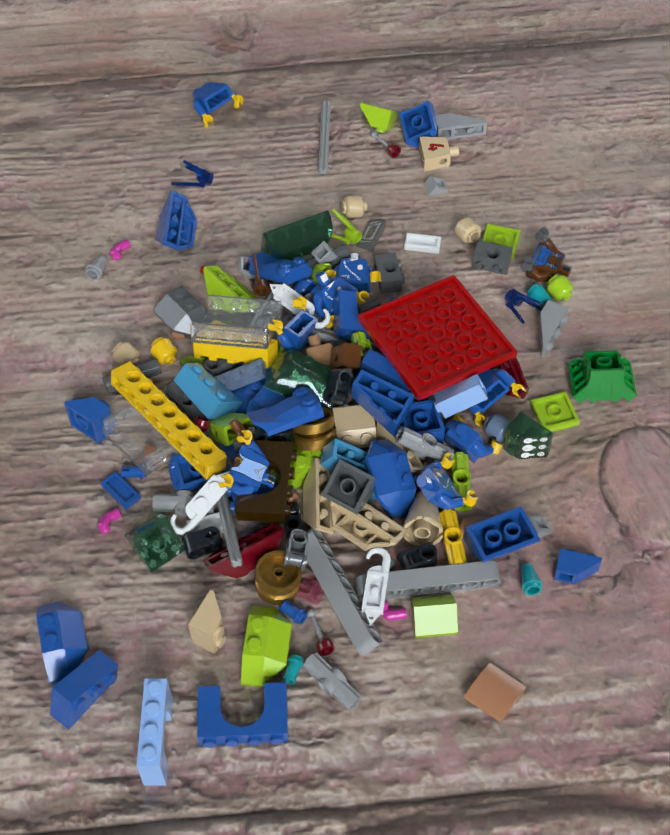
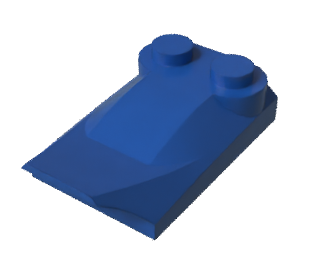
(280, 270)
(288, 413)

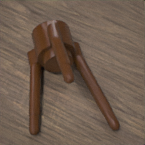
(261, 285)

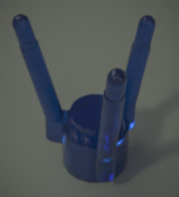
(203, 176)
(516, 298)

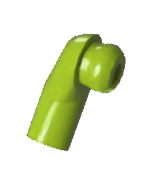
(190, 359)

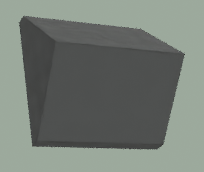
(349, 487)

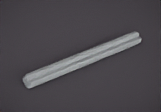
(324, 138)
(229, 531)

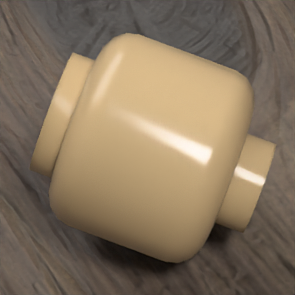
(353, 206)
(467, 230)
(126, 352)

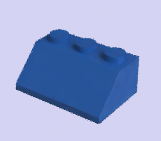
(500, 535)

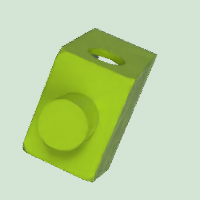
(222, 431)

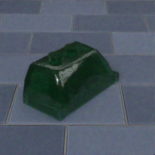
(298, 238)
(298, 370)

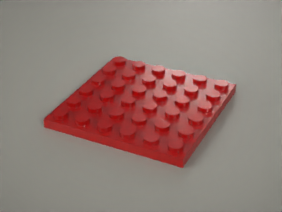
(436, 337)

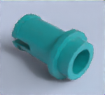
(294, 664)

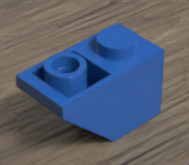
(575, 566)

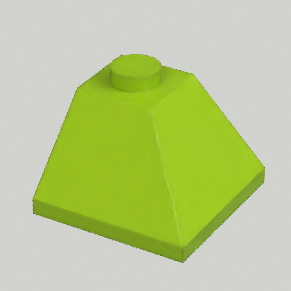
(379, 117)

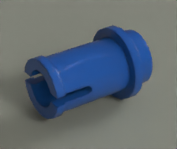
(132, 472)
(298, 615)

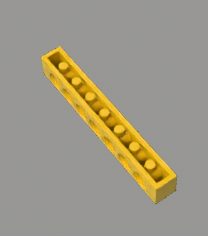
(168, 420)

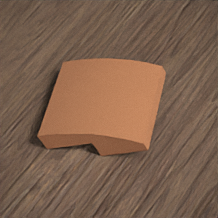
(495, 692)

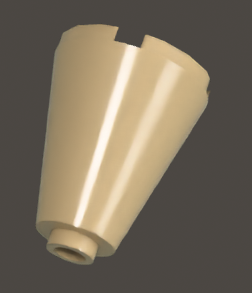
(423, 522)

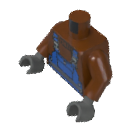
(546, 260)

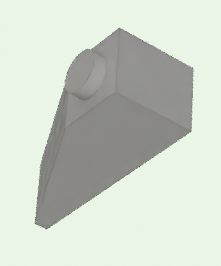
(459, 126)

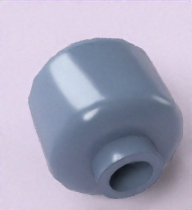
(496, 427)

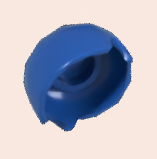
(304, 286)

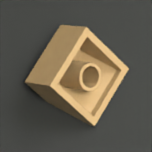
(354, 425)
(207, 625)

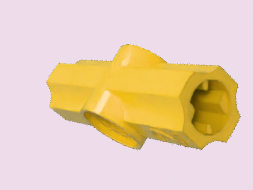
(454, 549)

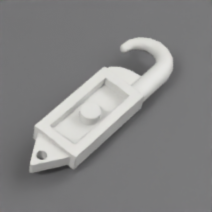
(287, 295)
(201, 504)
(376, 586)

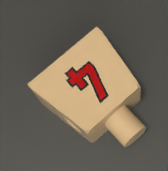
(436, 152)

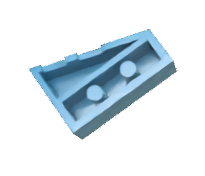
(206, 391)
(340, 450)

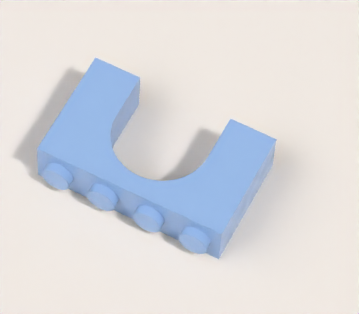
(460, 396)
(156, 709)

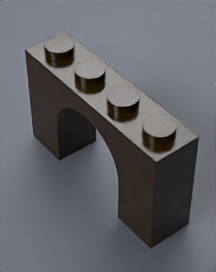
(272, 505)

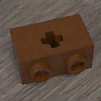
(346, 357)

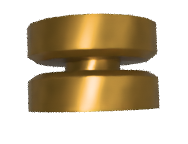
(315, 434)
(274, 581)

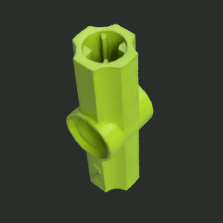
(460, 472)

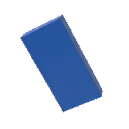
(120, 490)

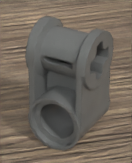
(296, 549)

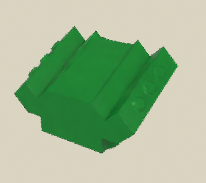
(602, 377)

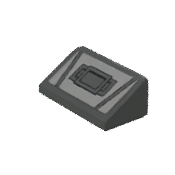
(372, 234)

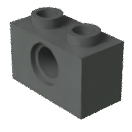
(492, 257)
(390, 272)

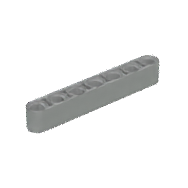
(437, 580)
(341, 594)

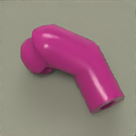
(117, 248)
(106, 519)
(395, 614)

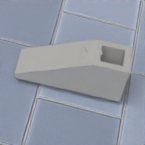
(550, 323)

